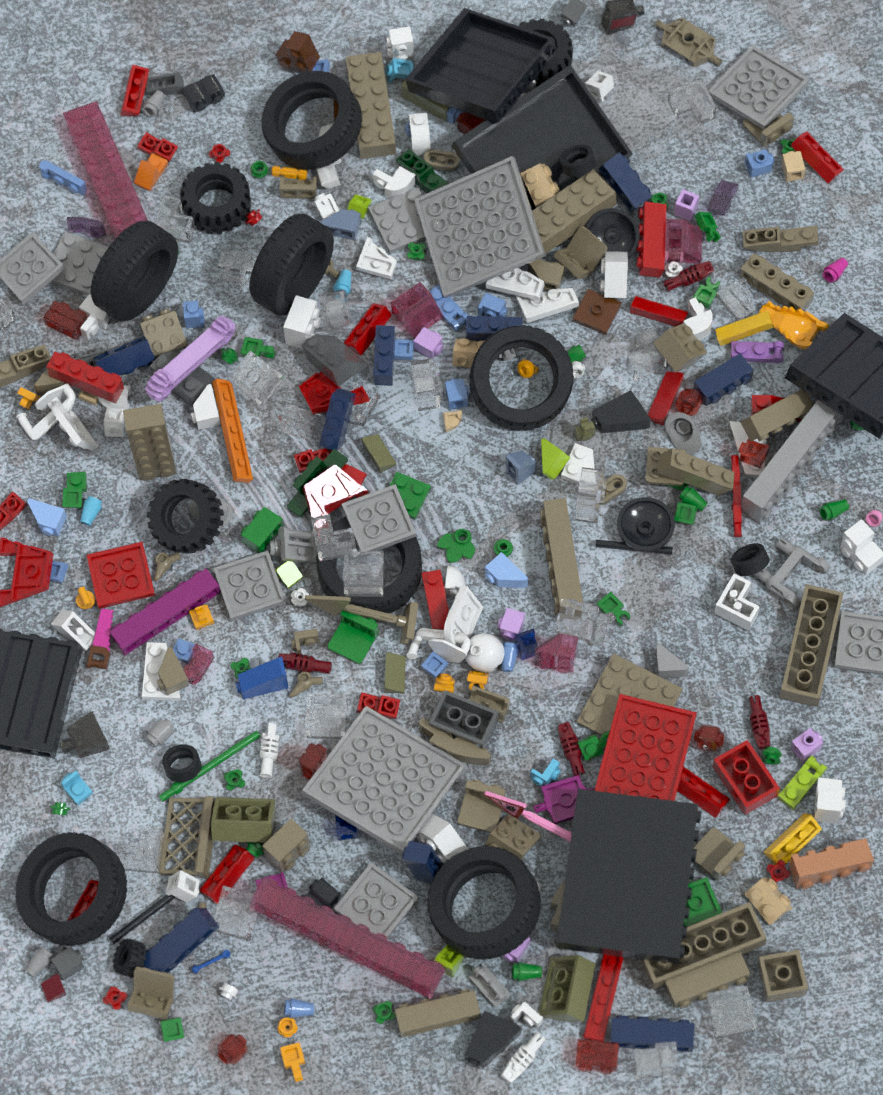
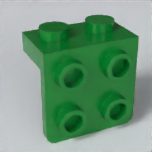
(354, 637)

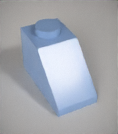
(48, 517)
(505, 573)

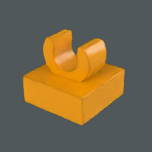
(28, 397)
(201, 617)
(477, 678)

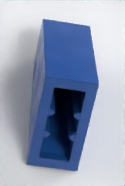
(263, 679)

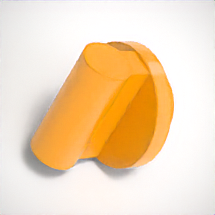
(527, 368)
(85, 599)
(444, 682)

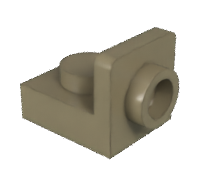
(305, 638)

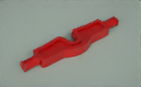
(736, 491)

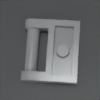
(297, 551)

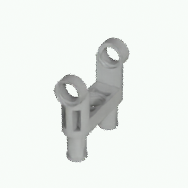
(796, 555)

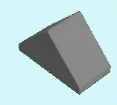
(668, 664)

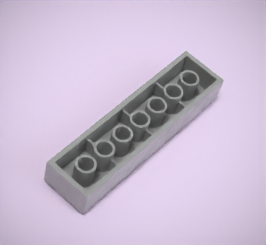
(789, 461)

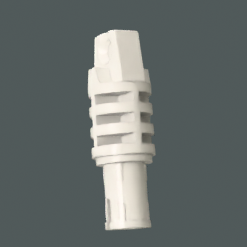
(268, 750)
(522, 1058)

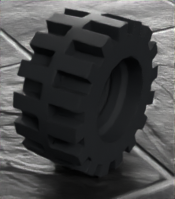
(128, 957)

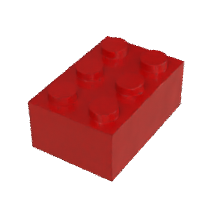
(746, 777)

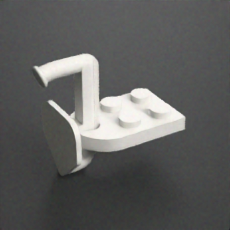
(60, 410)
(454, 640)

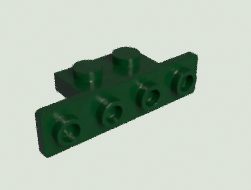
(315, 467)

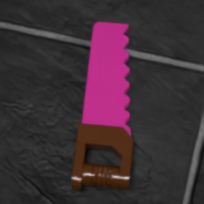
(101, 640)

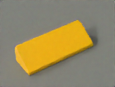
(744, 328)
(793, 839)

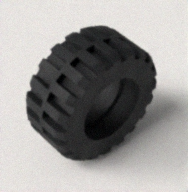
(563, 44)
(210, 178)
(163, 507)

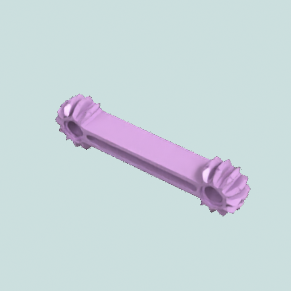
(190, 358)

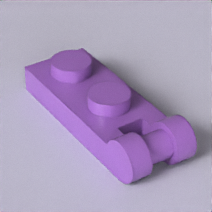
(758, 351)

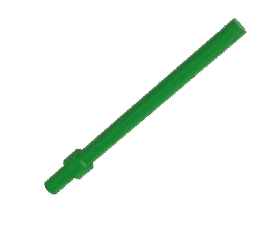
(177, 787)

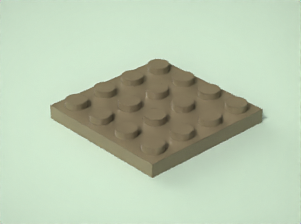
(626, 679)

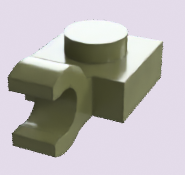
(585, 430)

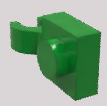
(257, 347)

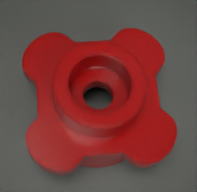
(219, 148)
(253, 217)
(780, 865)
(114, 992)

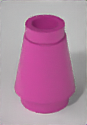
(834, 270)

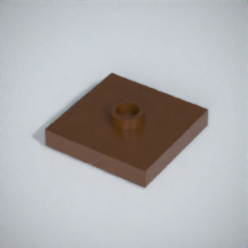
(597, 312)

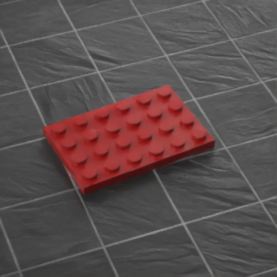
(645, 749)

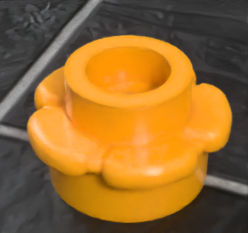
(287, 1022)

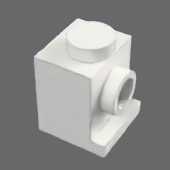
(600, 85)
(183, 886)

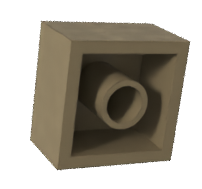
(680, 347)
(287, 846)
(782, 976)

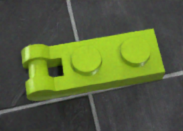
(801, 783)

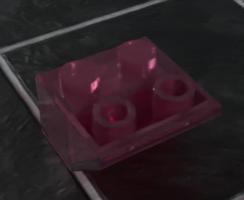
(682, 241)
(416, 309)
(557, 653)

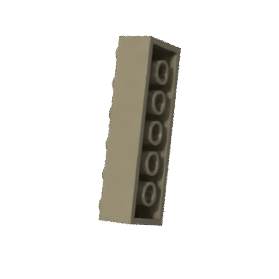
(369, 87)
(572, 208)
(150, 442)
(560, 553)
(811, 645)
(711, 941)

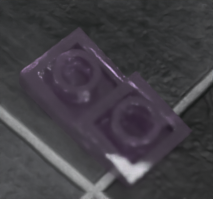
(722, 197)
(93, 227)

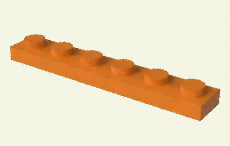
(232, 431)

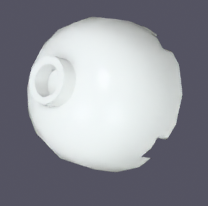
(485, 653)

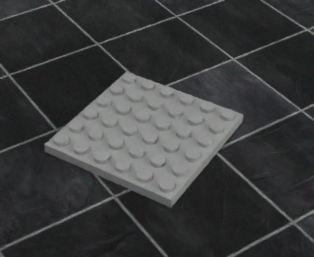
(479, 227)
(383, 779)

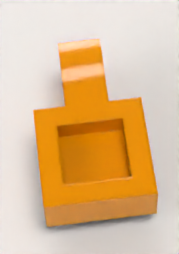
(293, 1058)

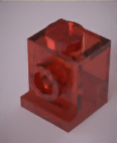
(756, 456)

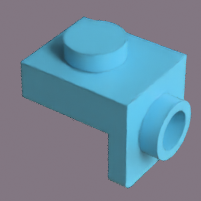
(551, 773)

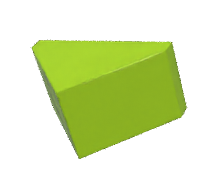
(552, 459)
(450, 960)

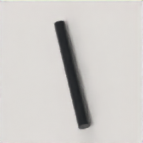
(623, 546)
(141, 918)

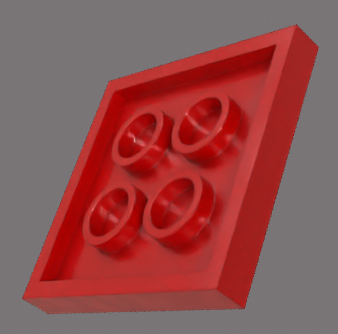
(120, 575)

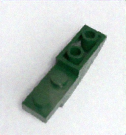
(424, 172)

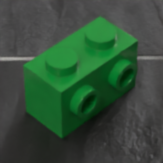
(261, 530)

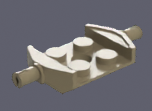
(697, 51)

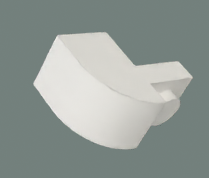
(419, 133)
(397, 184)
(95, 318)
(700, 320)

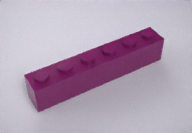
(165, 611)

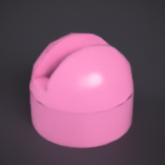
(874, 518)

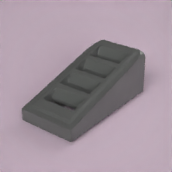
(175, 86)

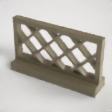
(205, 844)

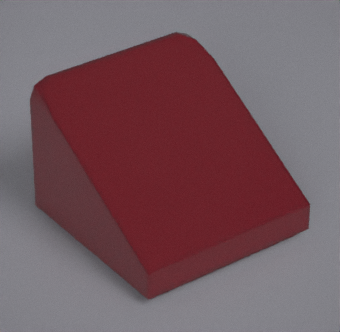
(53, 988)

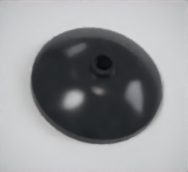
(615, 221)
(648, 514)

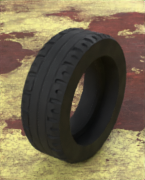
(293, 94)
(291, 263)
(134, 270)
(529, 338)
(395, 594)
(37, 872)
(456, 874)

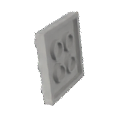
(398, 220)
(80, 260)
(29, 267)
(379, 519)
(249, 585)
(860, 643)
(377, 901)

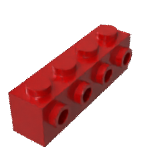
(652, 239)
(85, 377)

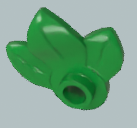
(455, 548)

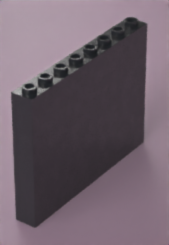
(542, 128)
(629, 876)

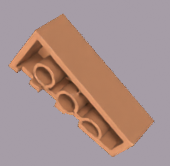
(830, 863)

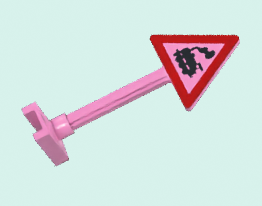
(517, 808)

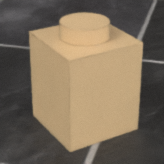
(793, 166)

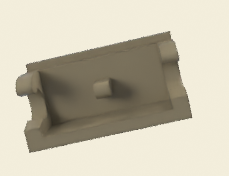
(298, 188)
(491, 700)

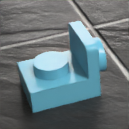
(398, 68)
(76, 787)

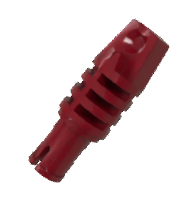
(689, 276)
(305, 663)
(759, 723)
(571, 747)

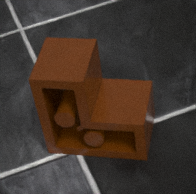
(298, 53)

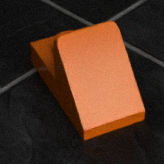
(150, 171)

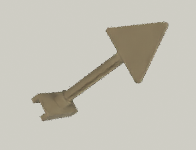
(335, 604)

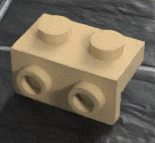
(540, 183)
(464, 352)
(769, 900)

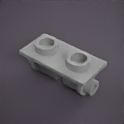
(489, 985)

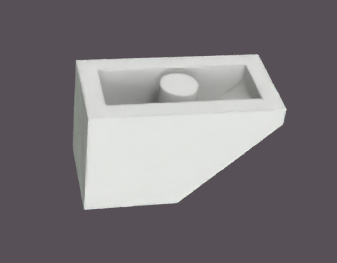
(205, 409)
(74, 629)

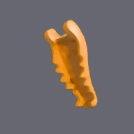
(795, 325)

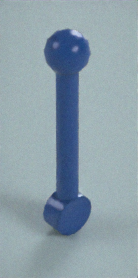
(225, 954)

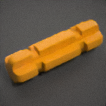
(289, 172)

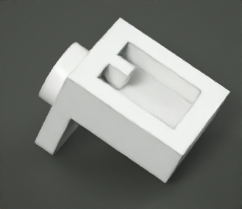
(325, 205)
(114, 422)
(531, 1017)

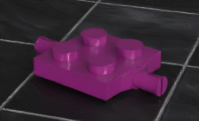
(561, 799)

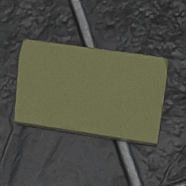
(378, 452)
(395, 673)

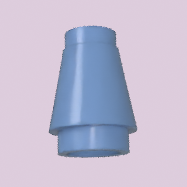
(510, 656)
(298, 1008)

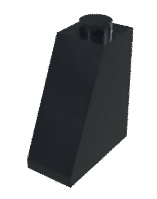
(621, 415)
(490, 1039)

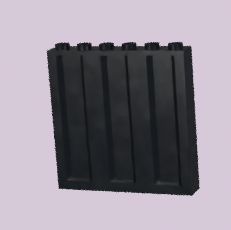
(481, 65)
(845, 372)
(35, 691)

